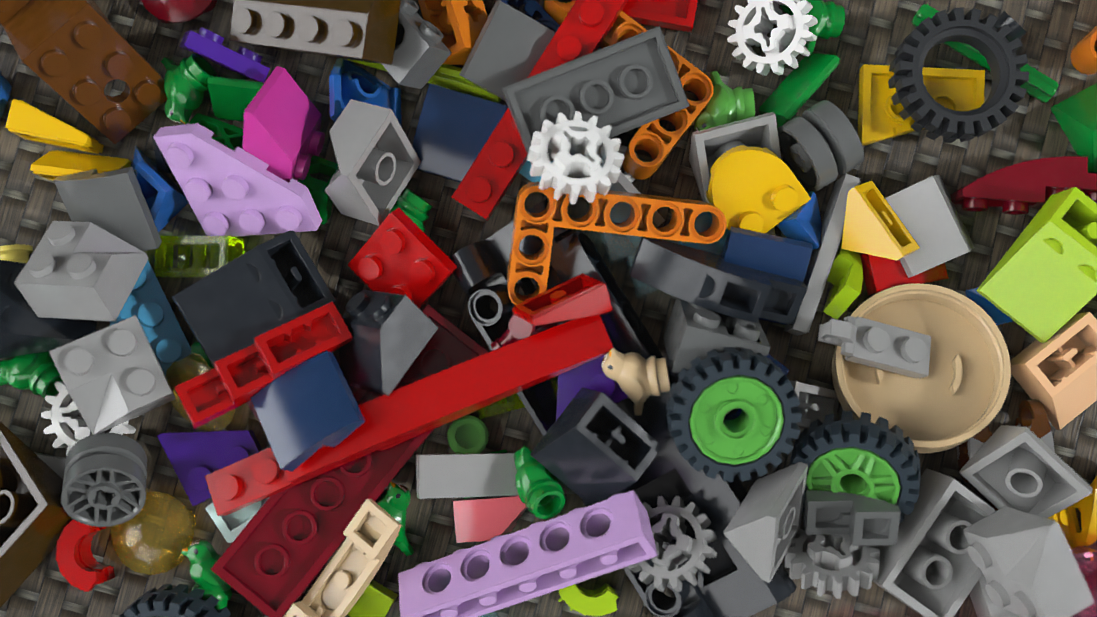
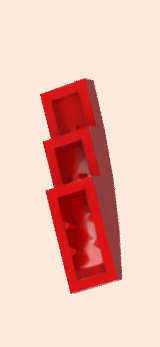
(254, 367)

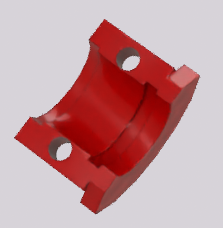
(76, 558)

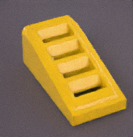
(43, 128)

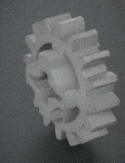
(686, 548)
(831, 562)

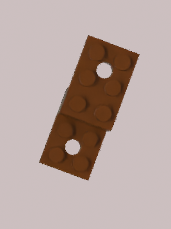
(77, 55)

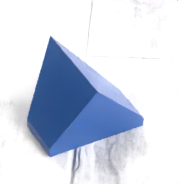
(353, 82)
(160, 192)

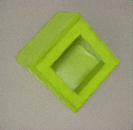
(374, 601)

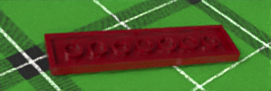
(305, 524)

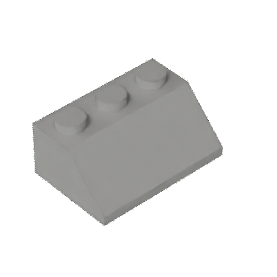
(931, 557)

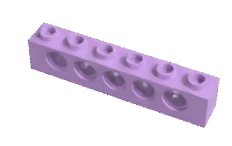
(530, 561)

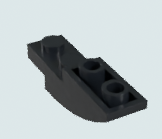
(716, 284)

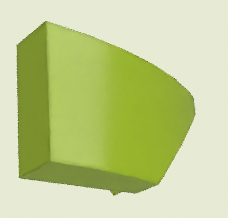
(847, 281)

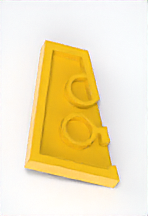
(880, 118)

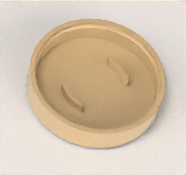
(965, 376)

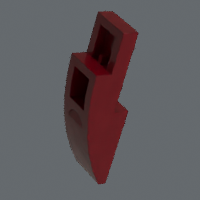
(1027, 185)

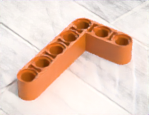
(651, 136)
(598, 219)

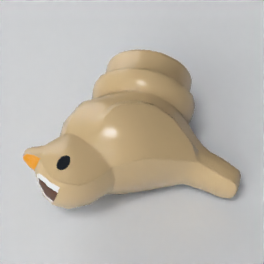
(637, 375)

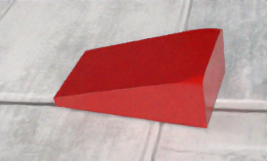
(887, 273)
(567, 301)

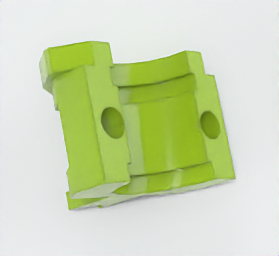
(590, 602)

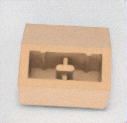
(1061, 370)

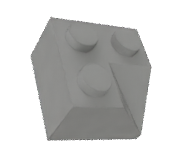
(372, 162)
(80, 273)
(113, 375)
(1027, 564)

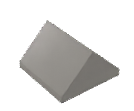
(711, 143)
(932, 223)
(1023, 474)
(769, 519)

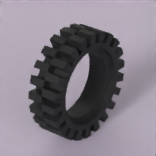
(990, 43)

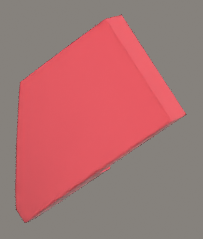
(486, 517)

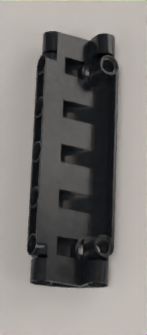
(731, 584)

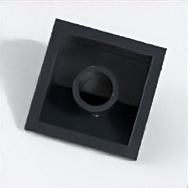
(386, 339)

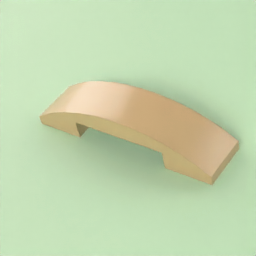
(353, 565)

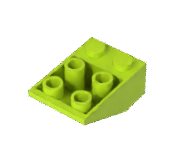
(1049, 266)

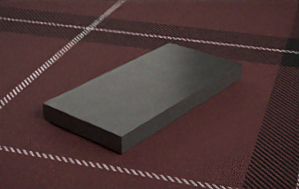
(617, 84)

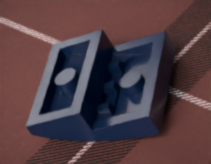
(453, 131)
(767, 254)
(307, 410)

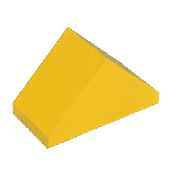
(873, 225)

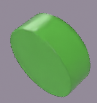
(468, 435)

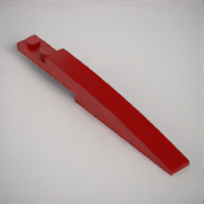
(421, 409)

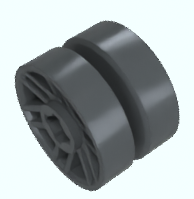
(820, 145)
(104, 480)

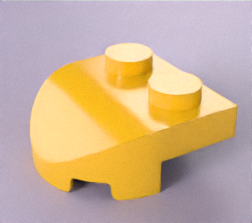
(754, 188)

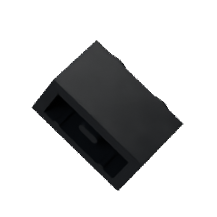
(595, 448)

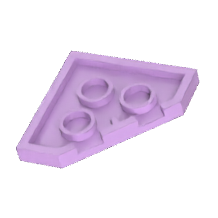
(233, 188)

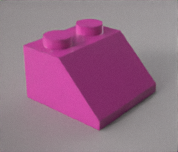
(283, 127)

